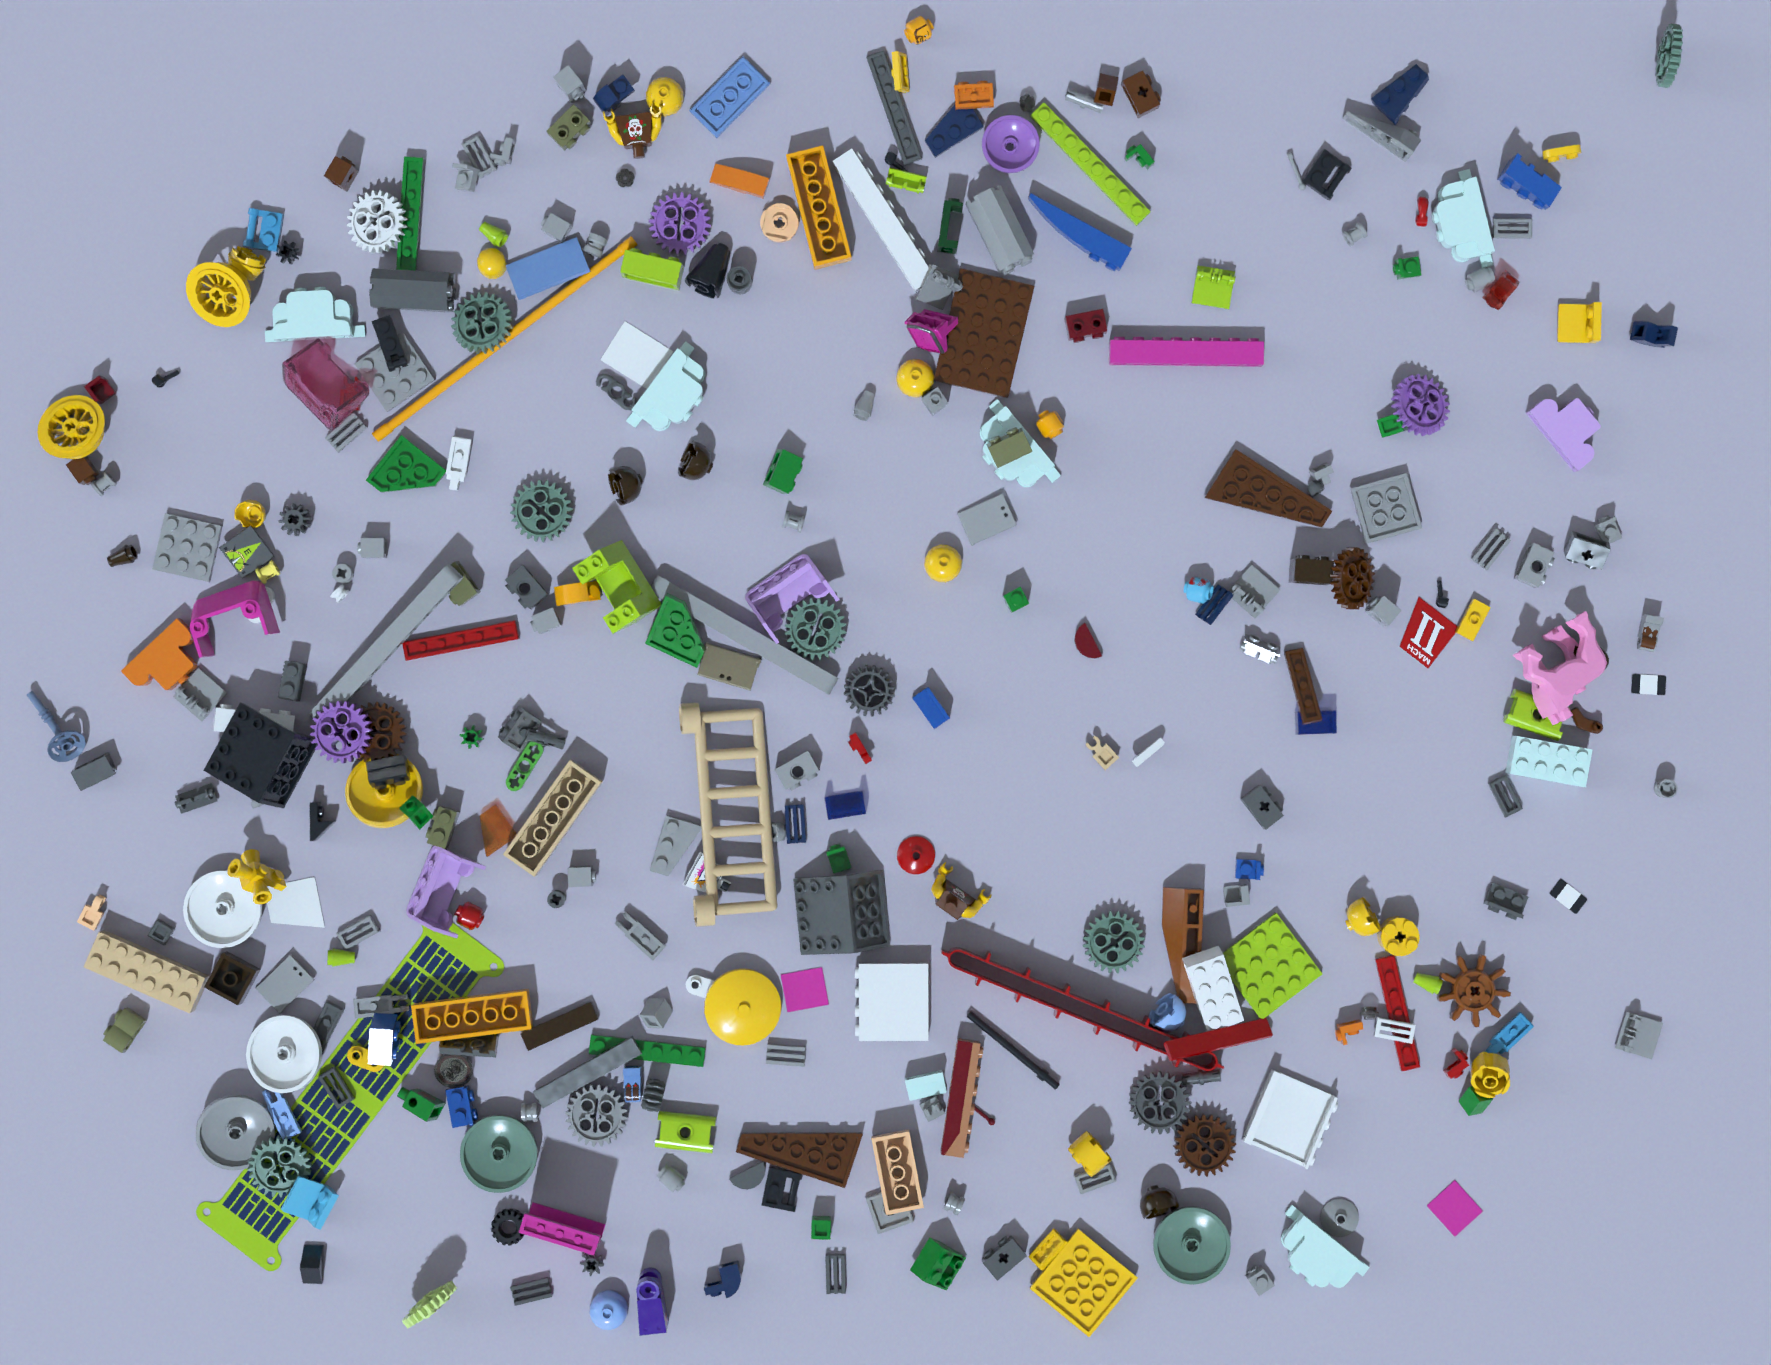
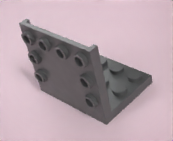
(841, 913)

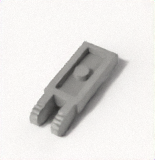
(641, 937)
(378, 1004)

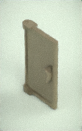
(736, 667)

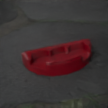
(1085, 643)

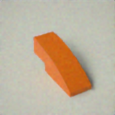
(740, 180)

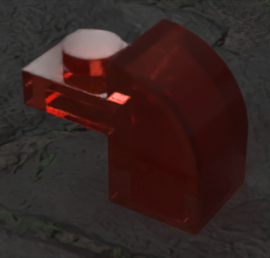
(1501, 290)

